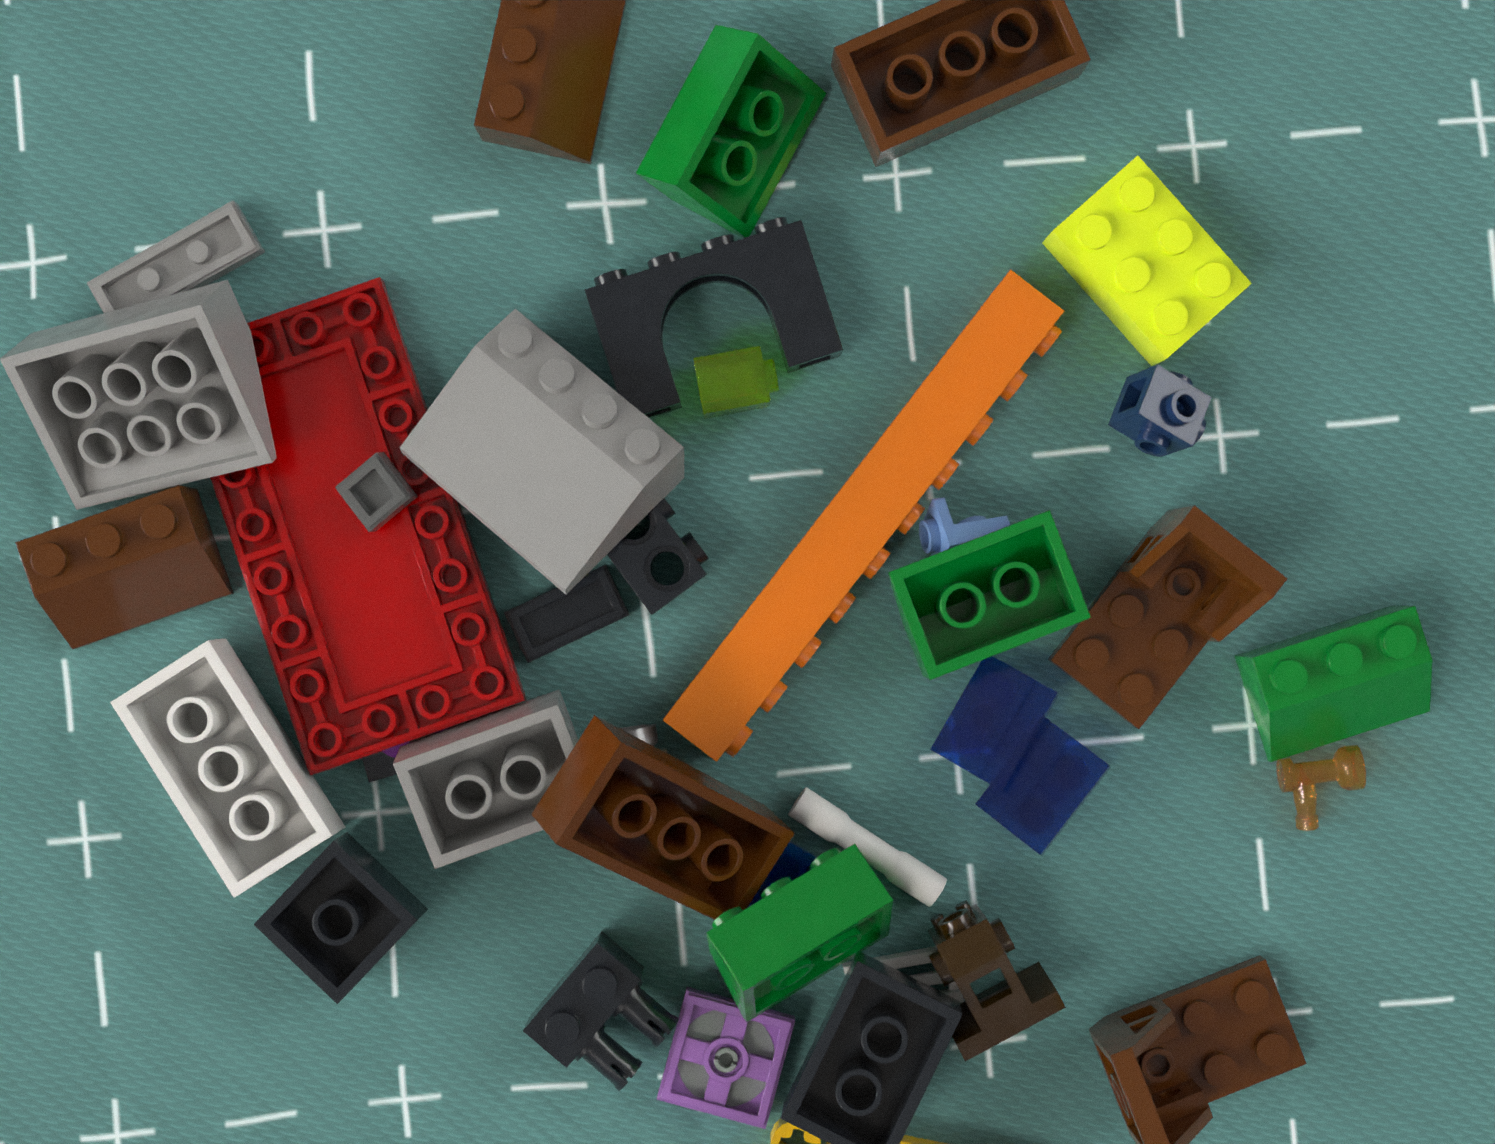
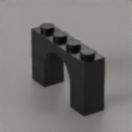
(769, 265)

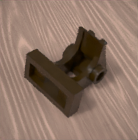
(971, 949)

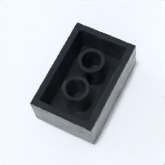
(871, 1056)

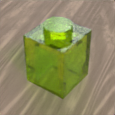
(735, 381)

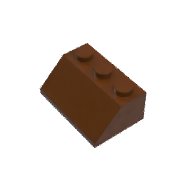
(549, 75)
(126, 566)

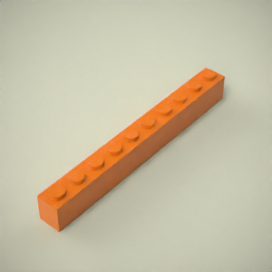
(864, 515)

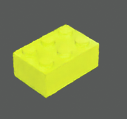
(1146, 262)

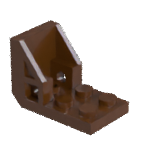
(1161, 608)
(1194, 1048)

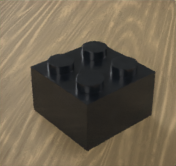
(340, 917)

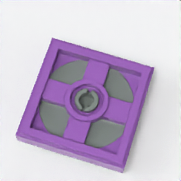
(722, 1061)

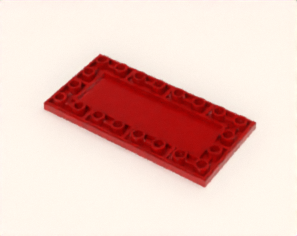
(363, 627)

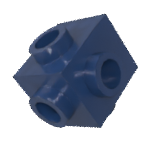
(1160, 411)

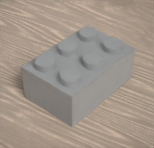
(485, 777)

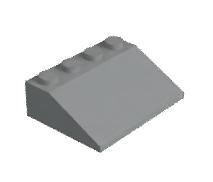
(146, 395)
(544, 451)

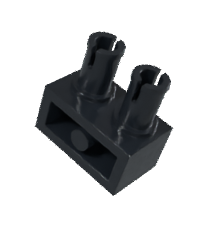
(574, 1012)

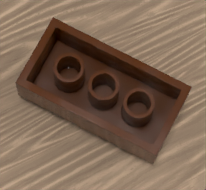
(954, 68)
(661, 822)

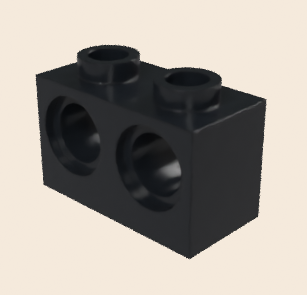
(636, 558)

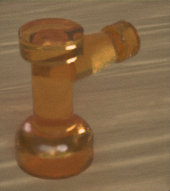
(1301, 779)

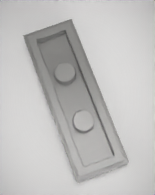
(180, 261)

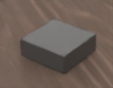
(376, 491)

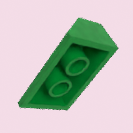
(732, 130)
(988, 595)
(1338, 680)
(800, 930)

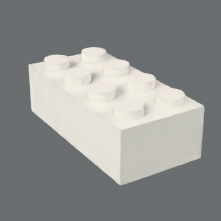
(227, 765)

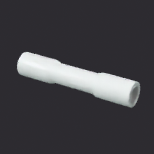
(896, 865)

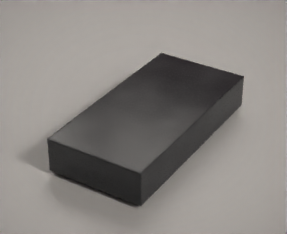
(563, 618)

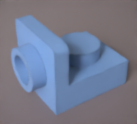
(940, 533)

